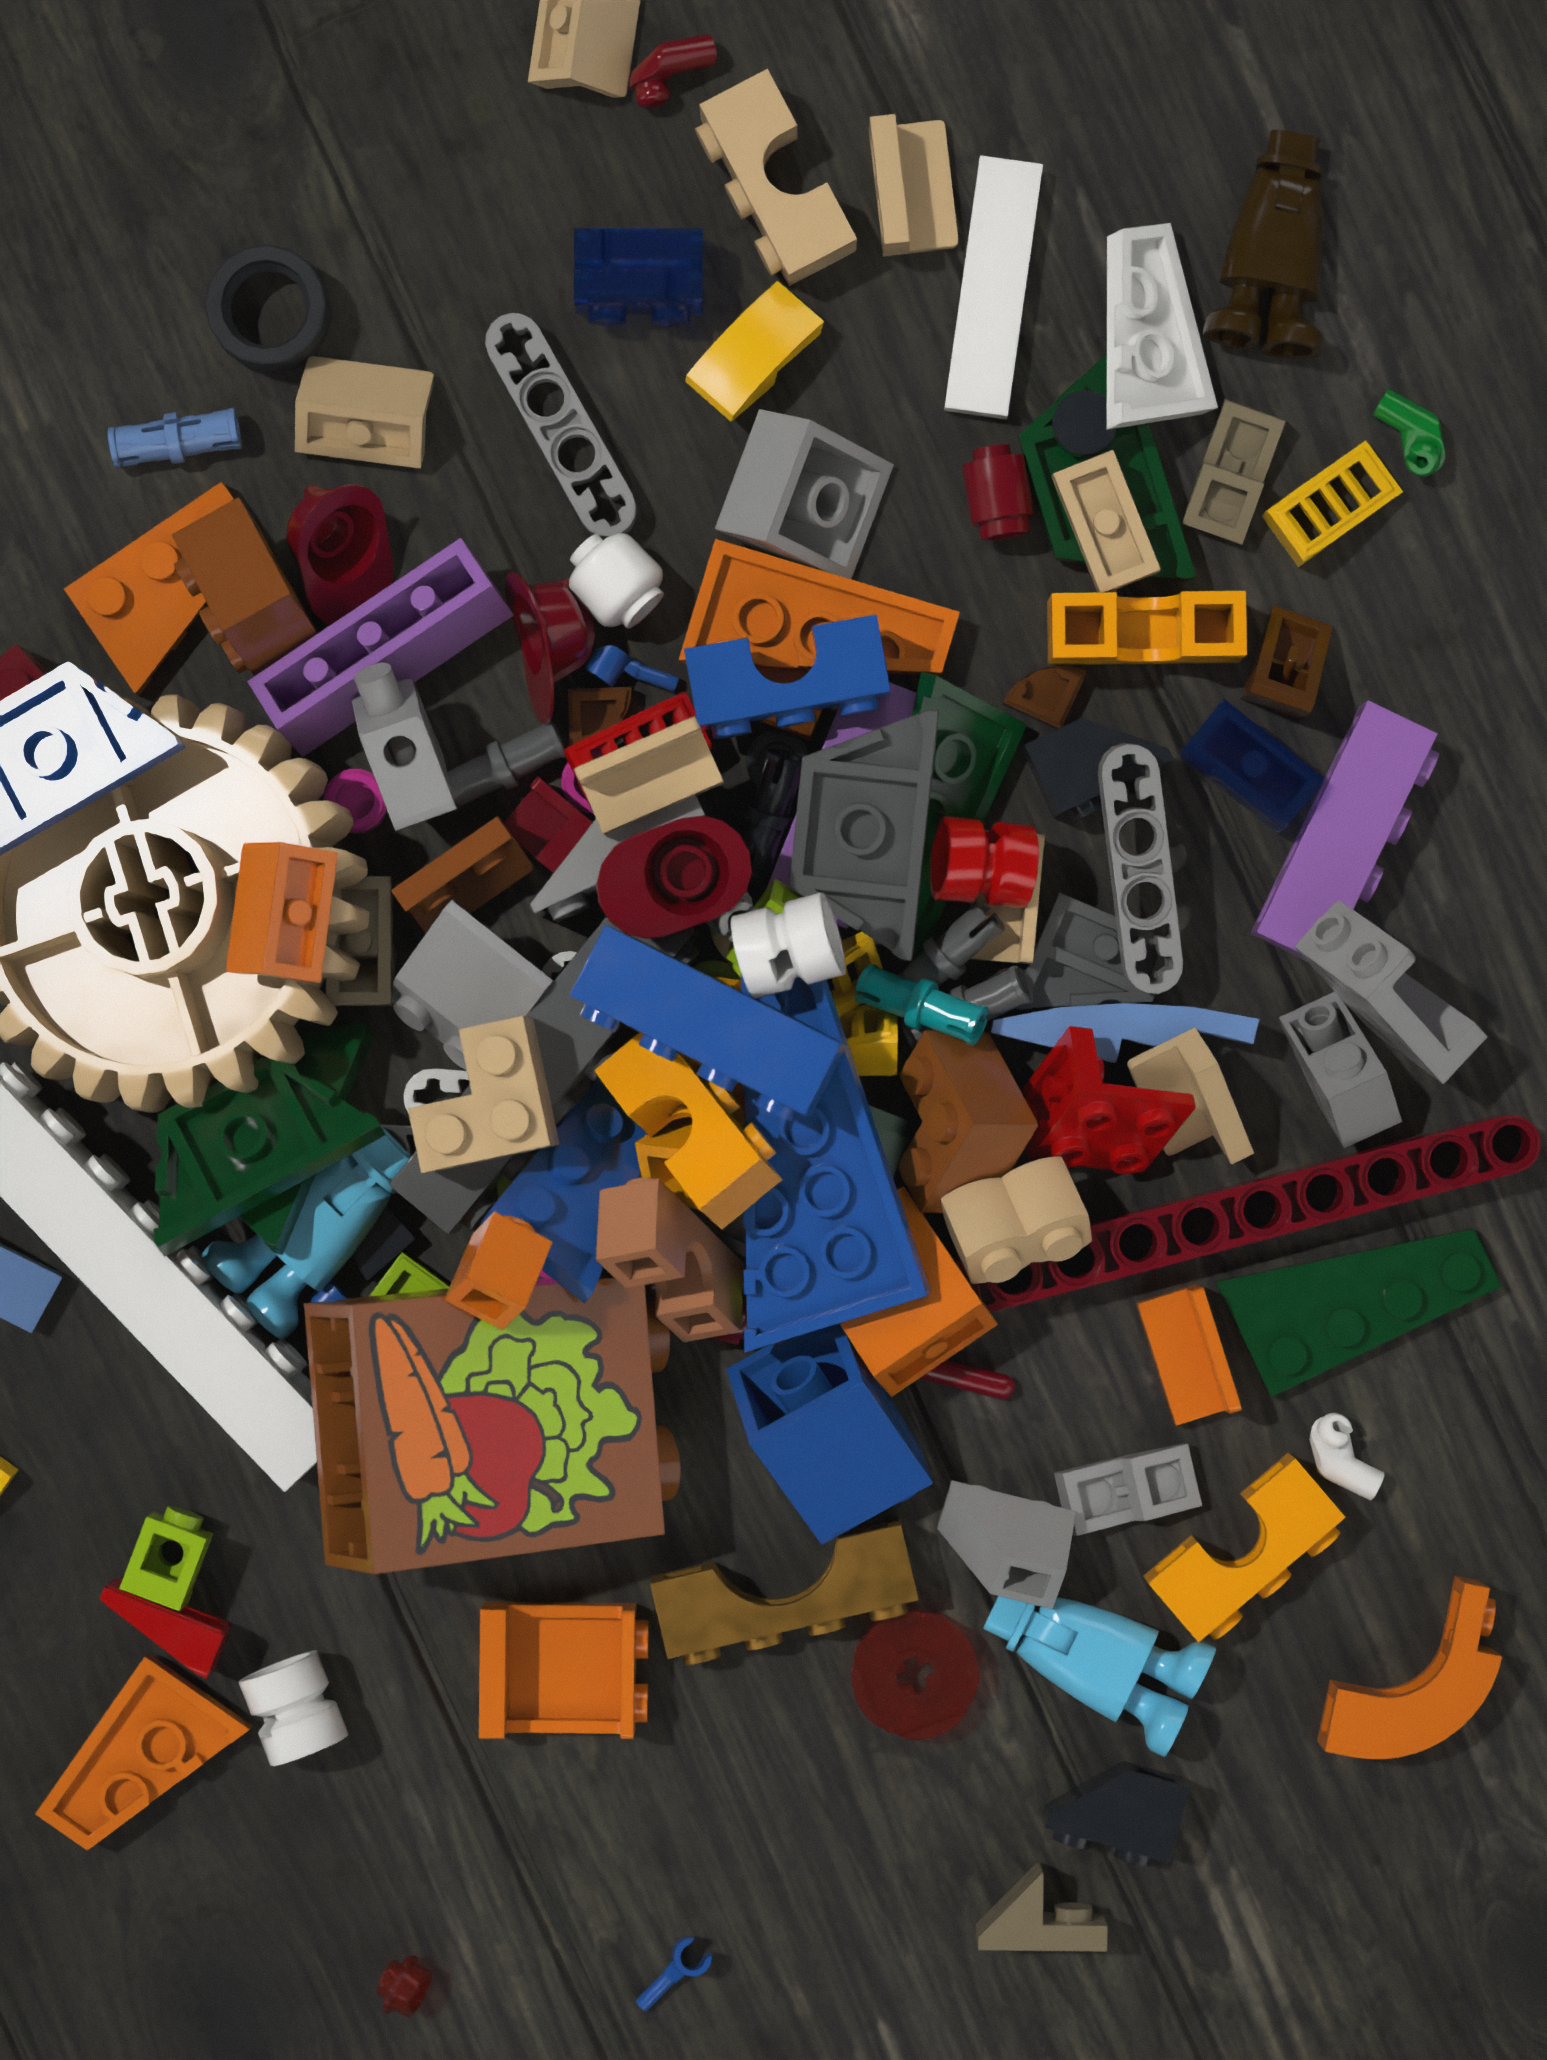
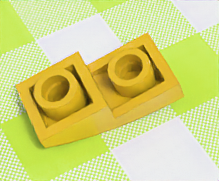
(753, 350)

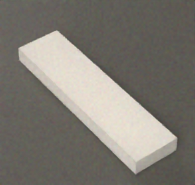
(993, 287)

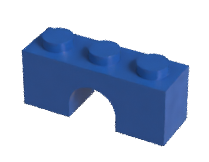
(845, 674)

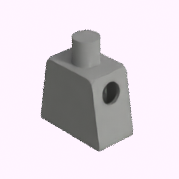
(401, 747)

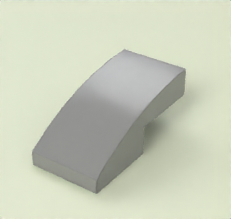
(1129, 1488)

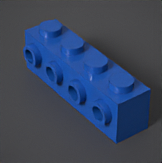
(708, 1022)

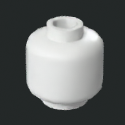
(615, 580)

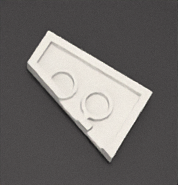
(1152, 332)

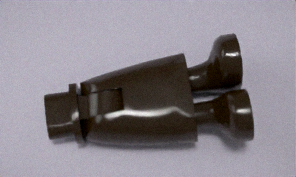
(1275, 247)

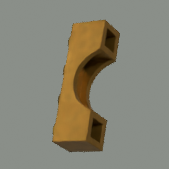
(706, 1611)

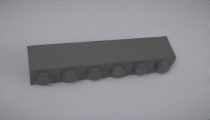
(569, 1052)

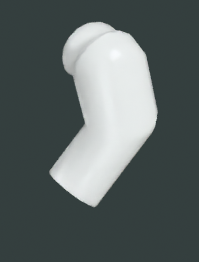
(1336, 1458)

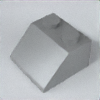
(804, 494)
(463, 980)

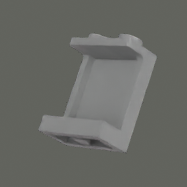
(1370, 977)

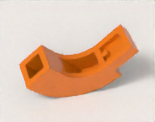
(1432, 1705)

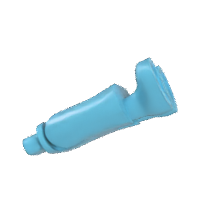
(330, 1228)
(1100, 1659)

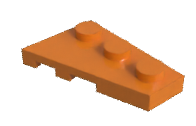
(138, 597)
(138, 1750)

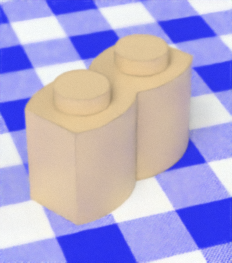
(1016, 1220)

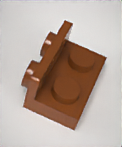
(465, 874)

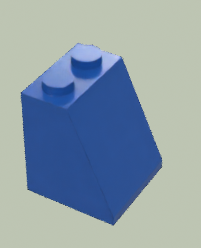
(827, 1431)

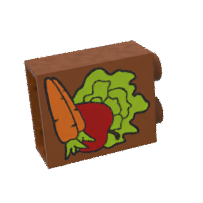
(483, 1438)

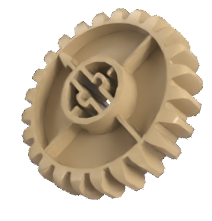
(172, 1012)

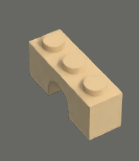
(797, 230)

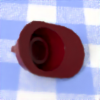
(340, 548)
(552, 633)
(673, 877)

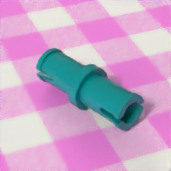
(921, 1004)

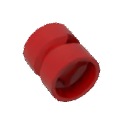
(978, 861)

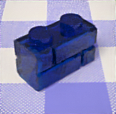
(639, 274)
(1250, 766)

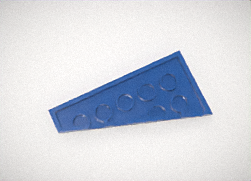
(834, 1228)

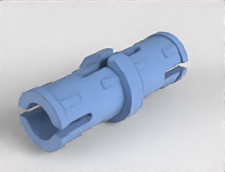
(174, 438)

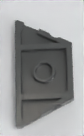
(867, 828)

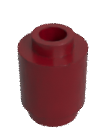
(998, 493)

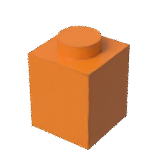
(499, 1270)

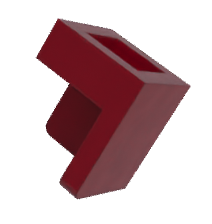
(547, 825)

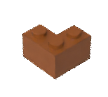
(247, 593)
(969, 1114)

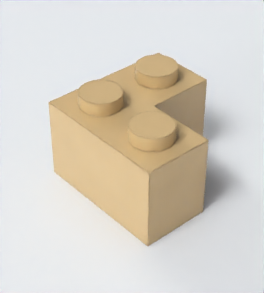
(507, 1104)

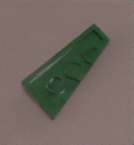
(969, 765)
(1341, 1306)

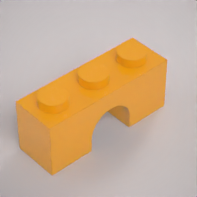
(1147, 630)
(720, 1162)
(1292, 1520)

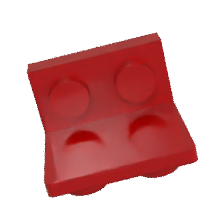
(1095, 1120)

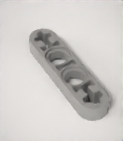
(556, 429)
(1150, 866)

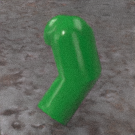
(1418, 430)

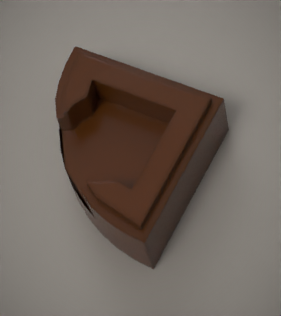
(1046, 694)
(596, 710)

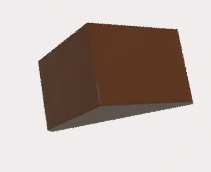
(1288, 664)

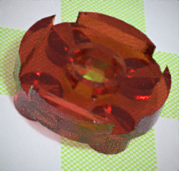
(899, 1707)

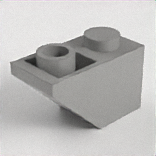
(1341, 1069)
(1009, 1541)

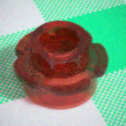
(404, 1986)

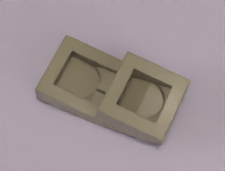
(1233, 471)

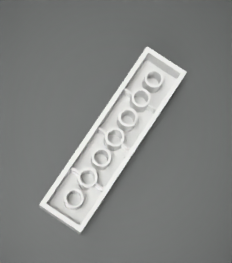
(166, 1301)

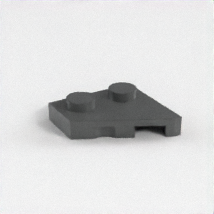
(1081, 960)

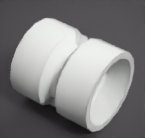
(788, 945)
(293, 1708)

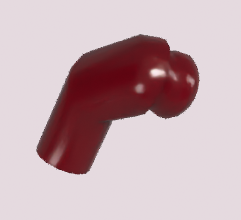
(666, 60)

